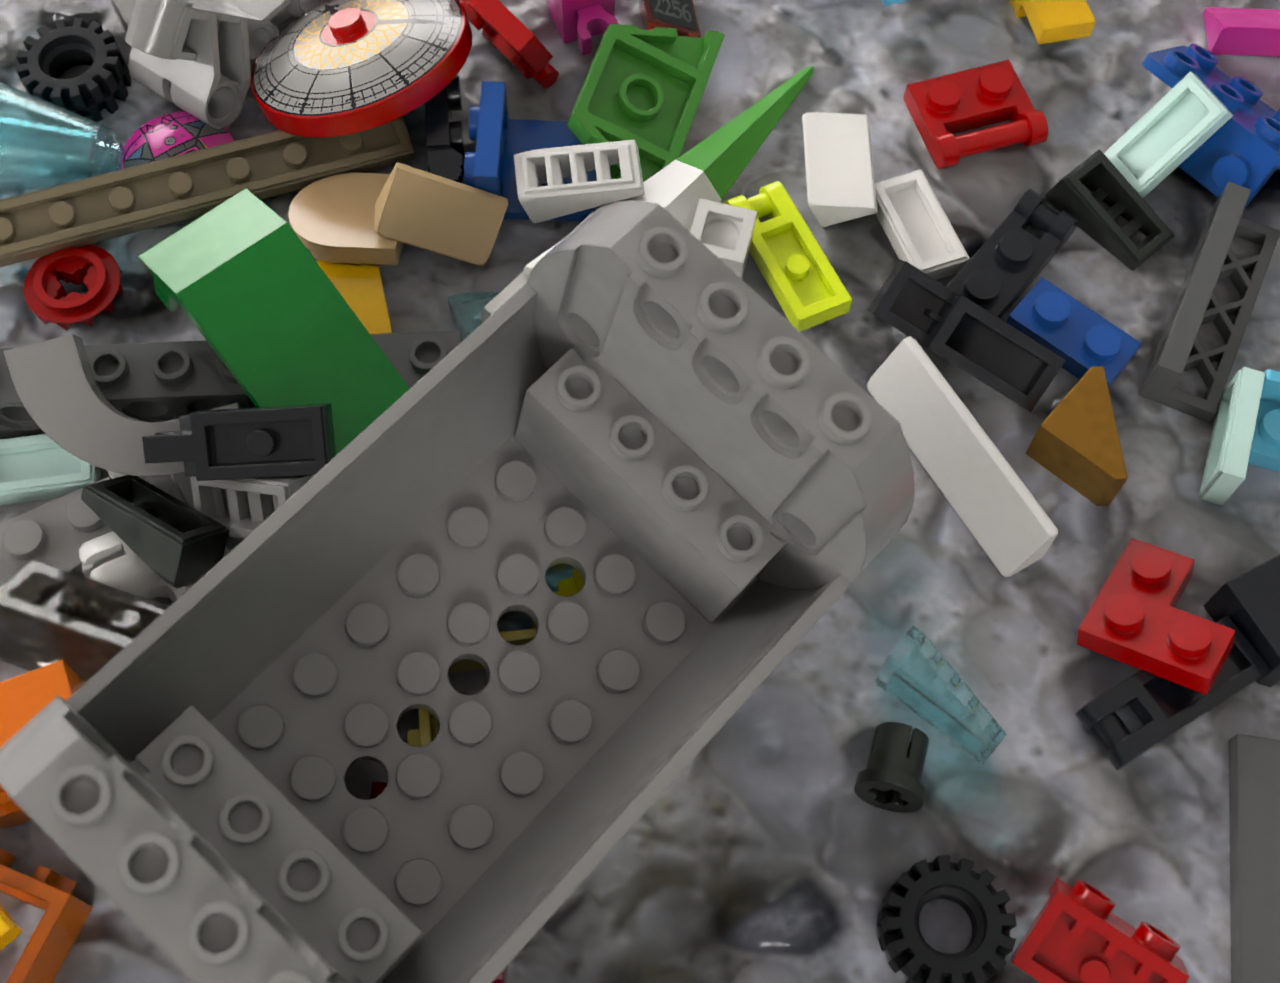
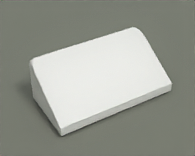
(839, 166)

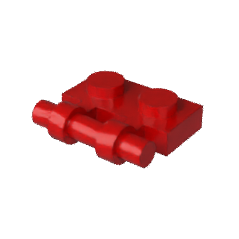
(512, 39)

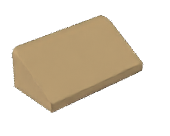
(439, 214)

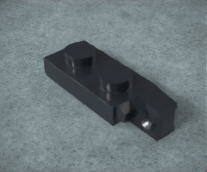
(248, 442)

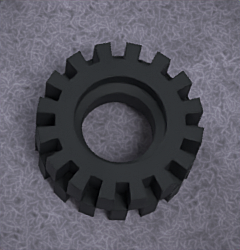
(70, 48)
(971, 891)

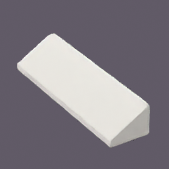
(962, 460)

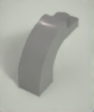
(71, 410)

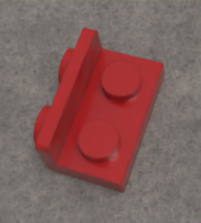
(1086, 943)

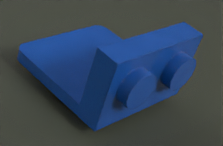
(501, 138)

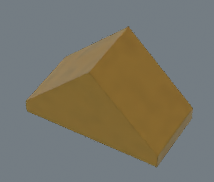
(1083, 442)

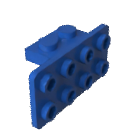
(1247, 144)

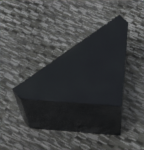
(1254, 607)

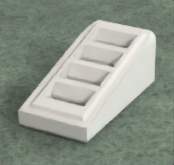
(556, 163)

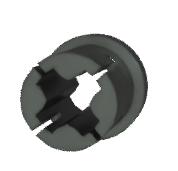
(894, 769)

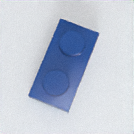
(1073, 331)

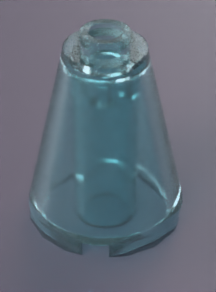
(50, 144)

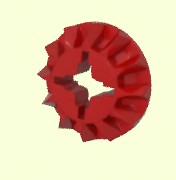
(74, 265)

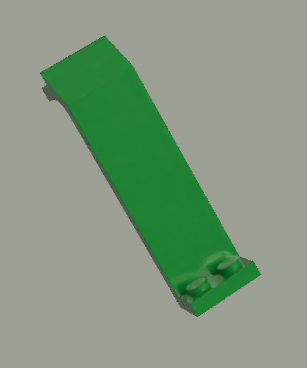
(274, 315)

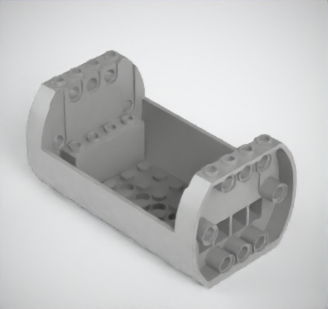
(600, 420)

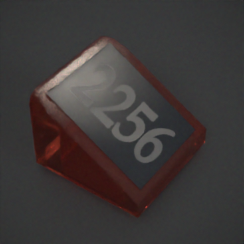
(670, 14)

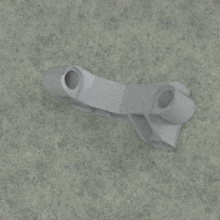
(204, 50)

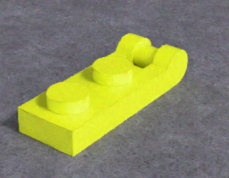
(793, 260)

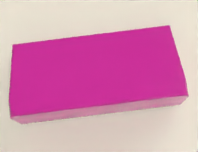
(1242, 31)

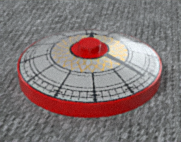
(359, 64)

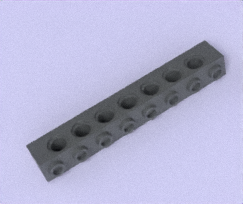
(188, 376)

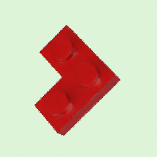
(1141, 627)

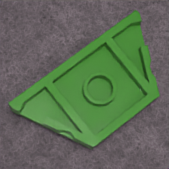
(644, 90)

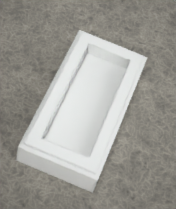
(919, 225)

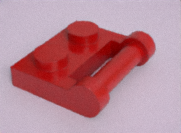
(969, 102)

